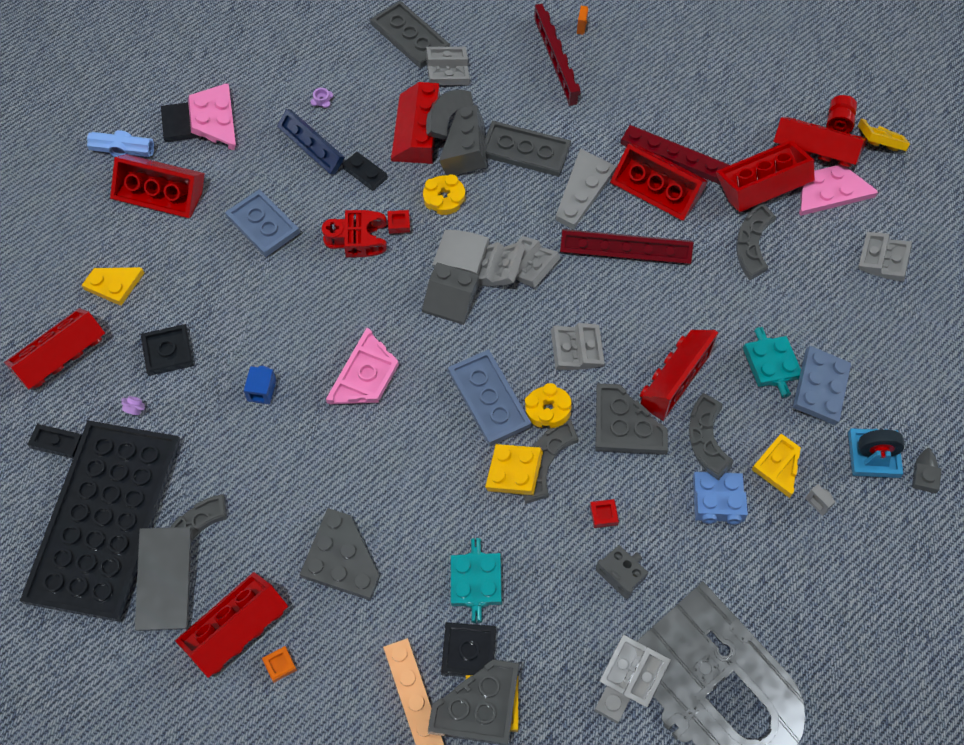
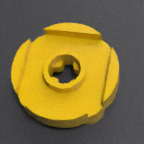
(447, 184)
(547, 395)

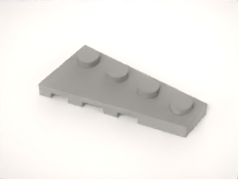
(584, 185)

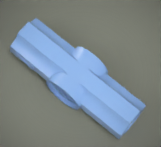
(120, 144)

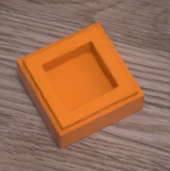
(582, 20)
(279, 664)

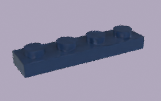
(310, 141)

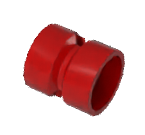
(842, 113)

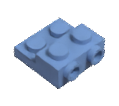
(720, 498)

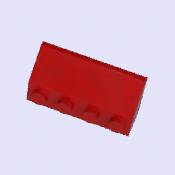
(410, 136)
(821, 140)
(766, 175)
(658, 181)
(156, 185)
(55, 348)
(678, 372)
(232, 624)

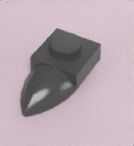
(926, 472)

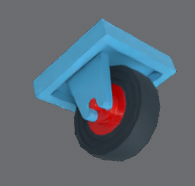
(876, 452)

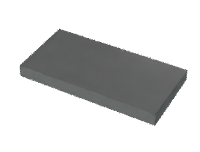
(407, 32)
(526, 148)
(163, 579)

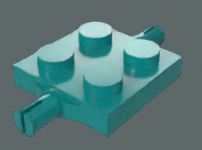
(772, 361)
(476, 580)

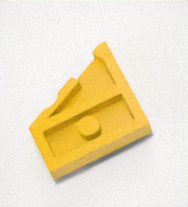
(779, 464)

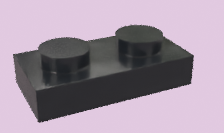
(364, 171)
(54, 441)

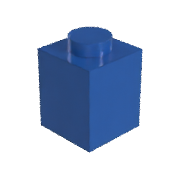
(260, 384)

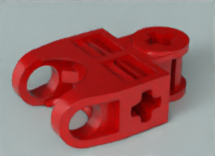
(345, 236)

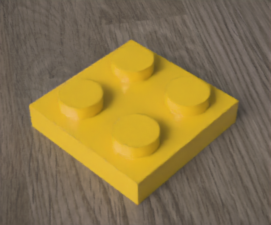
(514, 469)

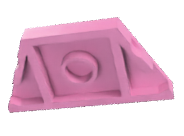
(212, 115)
(834, 188)
(365, 373)

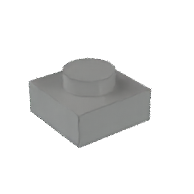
(820, 499)
(612, 704)

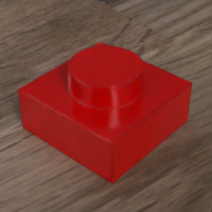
(398, 221)
(604, 513)

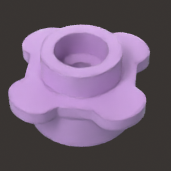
(321, 97)
(132, 405)

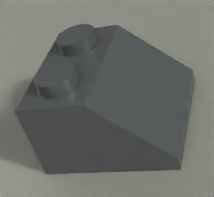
(450, 293)

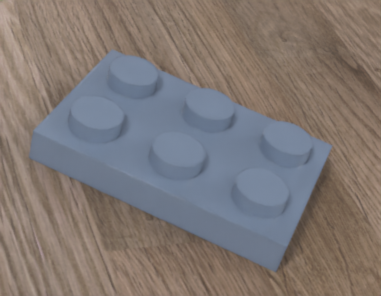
(262, 223)
(822, 385)

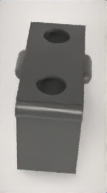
(622, 571)

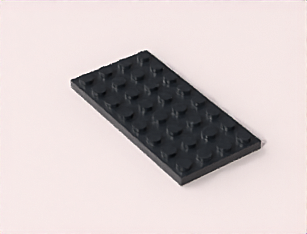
(94, 530)

